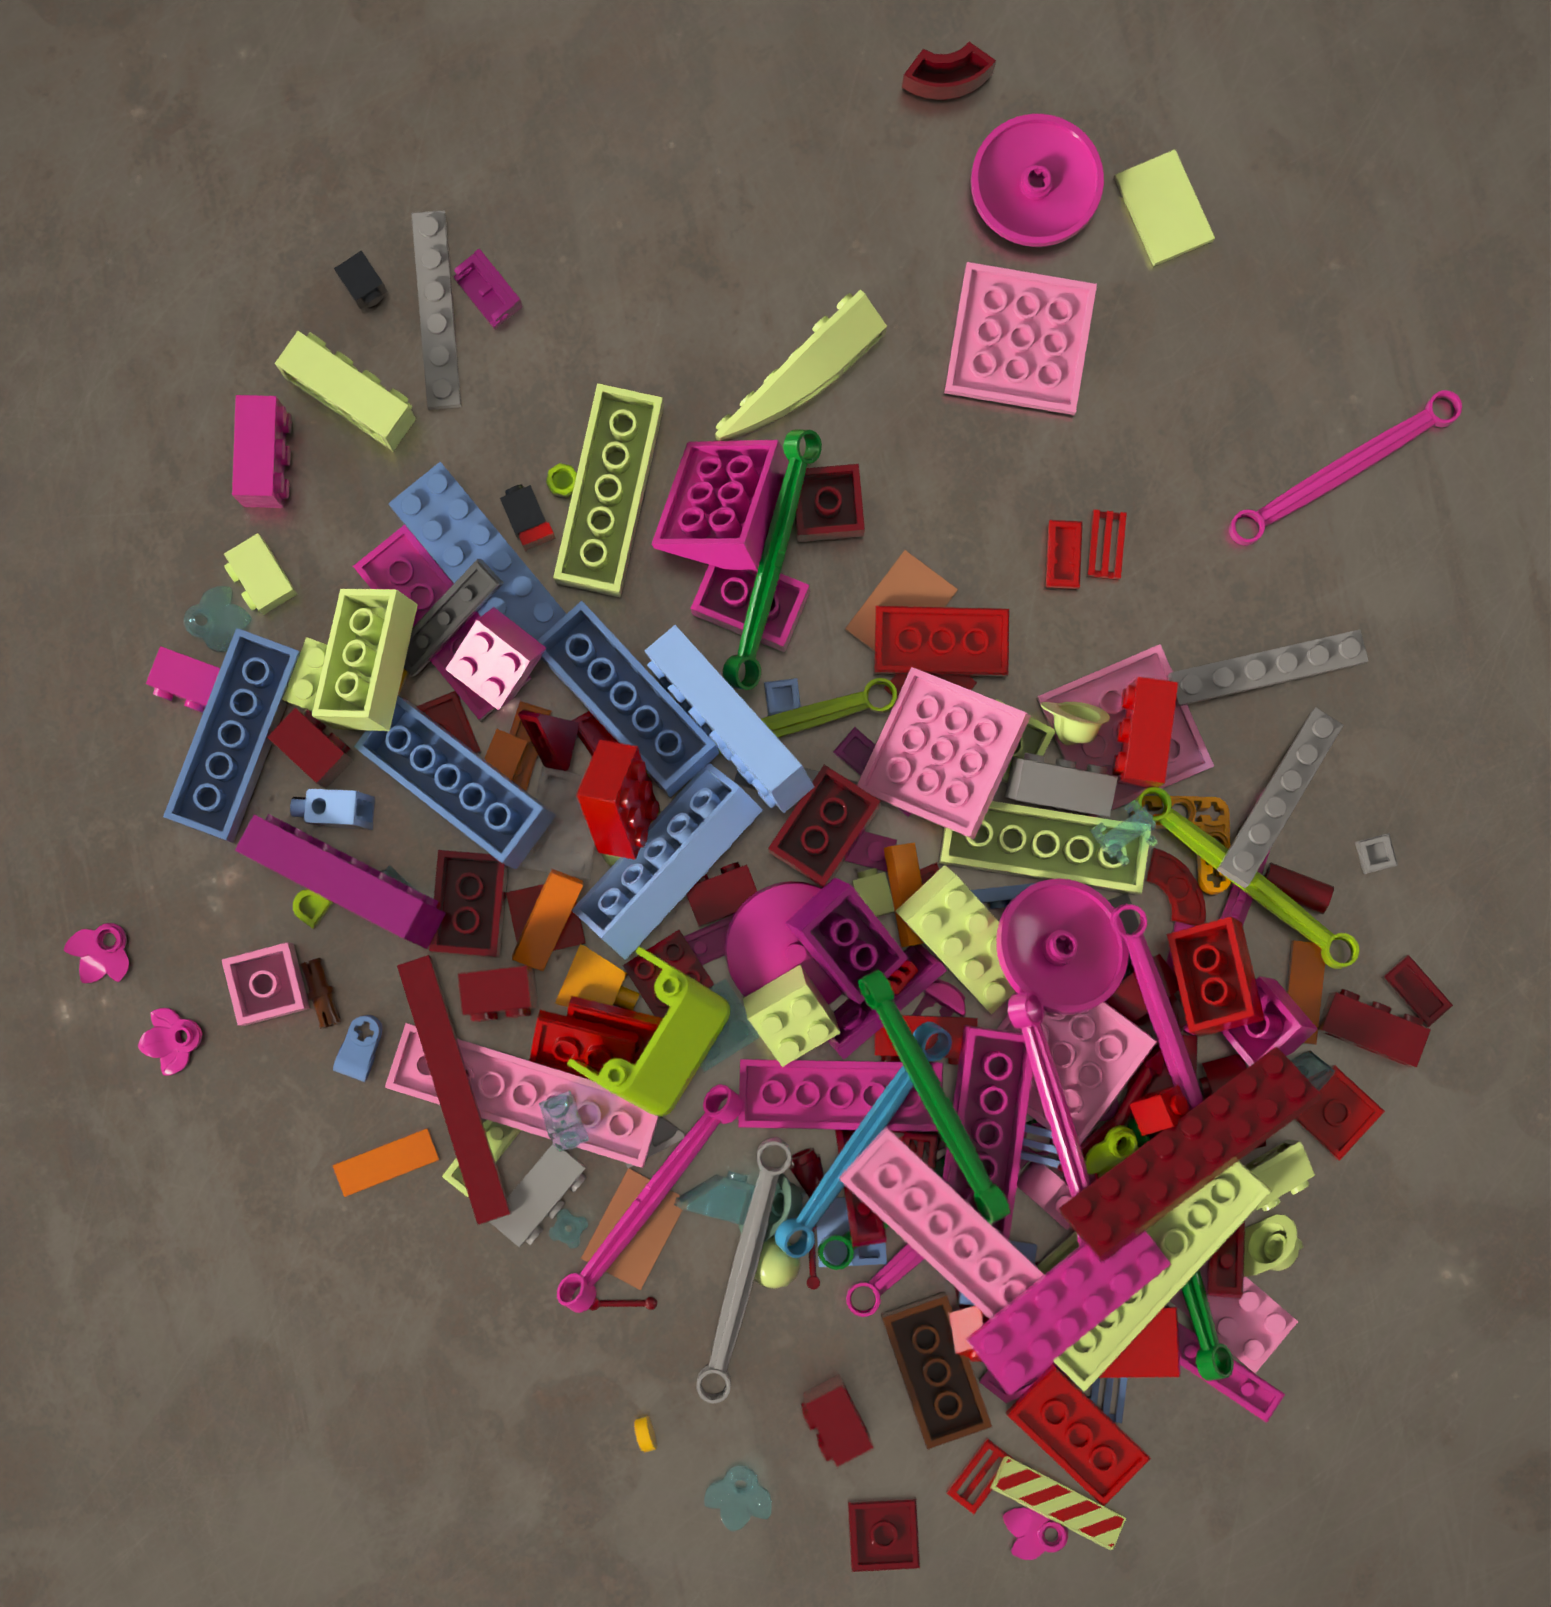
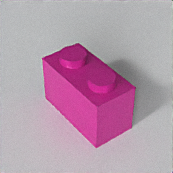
(182, 677)

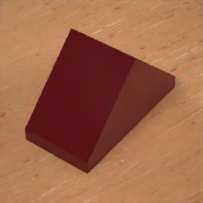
(551, 738)

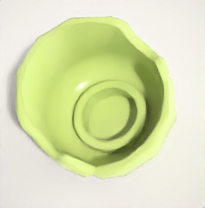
(775, 1266)

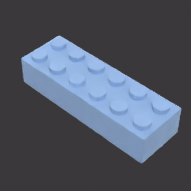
(728, 720)
(678, 852)

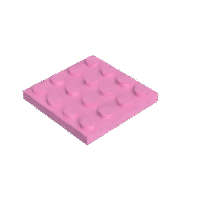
(1020, 338)
(1104, 690)
(943, 752)
(1094, 1061)

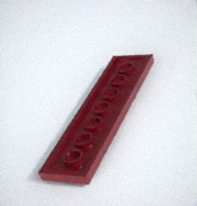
(1189, 1154)

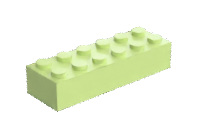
(609, 490)
(1046, 847)

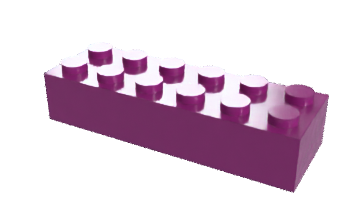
(341, 879)

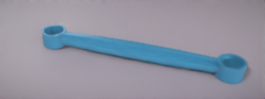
(867, 1131)

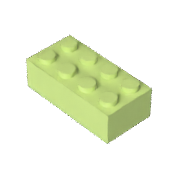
(346, 390)
(364, 659)
(960, 935)

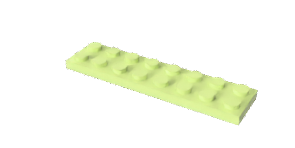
(1187, 1240)

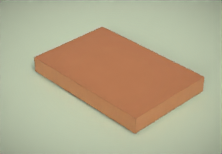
(905, 584)
(642, 1251)

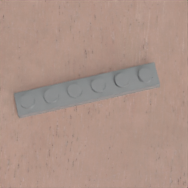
(436, 310)
(1269, 667)
(1280, 798)

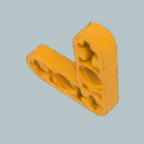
(1218, 829)

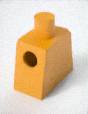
(596, 980)

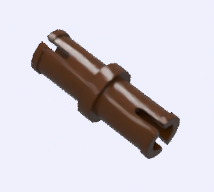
(320, 993)

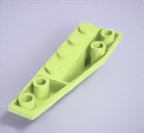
(810, 368)

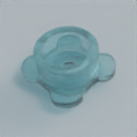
(559, 1233)

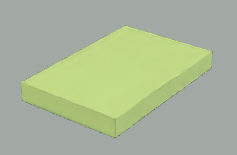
(1164, 207)

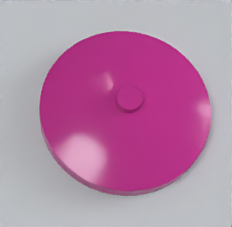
(1037, 180)
(1062, 946)
(764, 947)

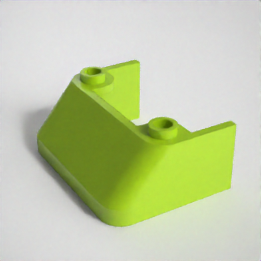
(674, 1050)

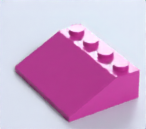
(722, 502)

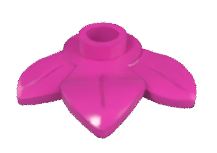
(98, 957)
(165, 1040)
(1030, 1531)

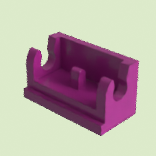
(487, 289)

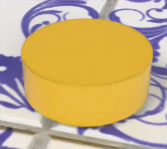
(645, 1434)

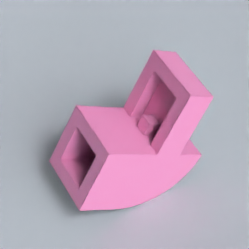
(1045, 1190)

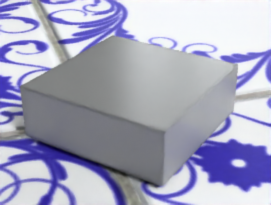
(1376, 853)

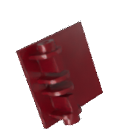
(677, 953)

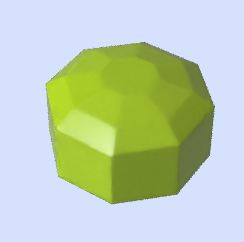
(561, 480)

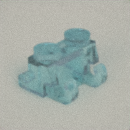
(1125, 832)

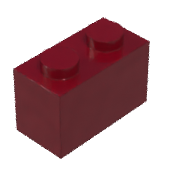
(722, 894)

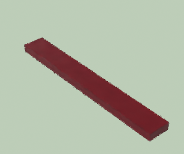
(454, 1090)

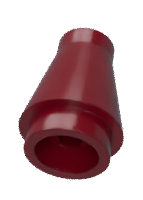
(807, 1169)

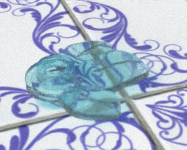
(221, 618)
(738, 1503)

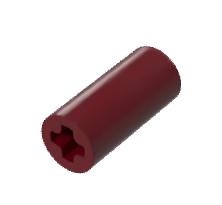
(1301, 888)

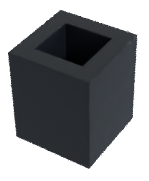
(361, 280)
(522, 508)

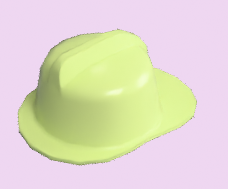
(1076, 721)
(1271, 1245)

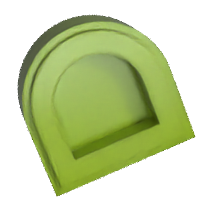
(311, 907)

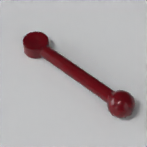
(813, 1281)
(650, 1303)

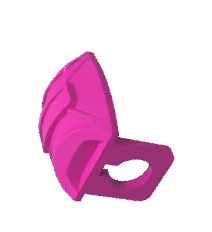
(945, 995)

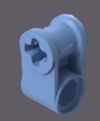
(356, 1053)

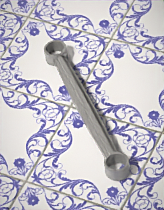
(743, 1271)

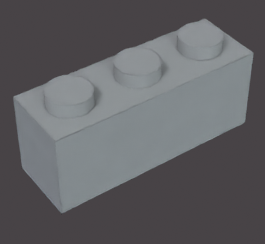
(1061, 785)
(540, 1195)

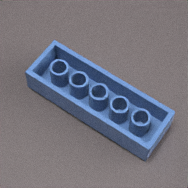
(459, 534)
(626, 698)
(233, 736)
(458, 784)

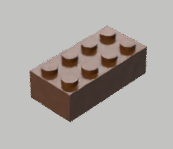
(935, 1376)

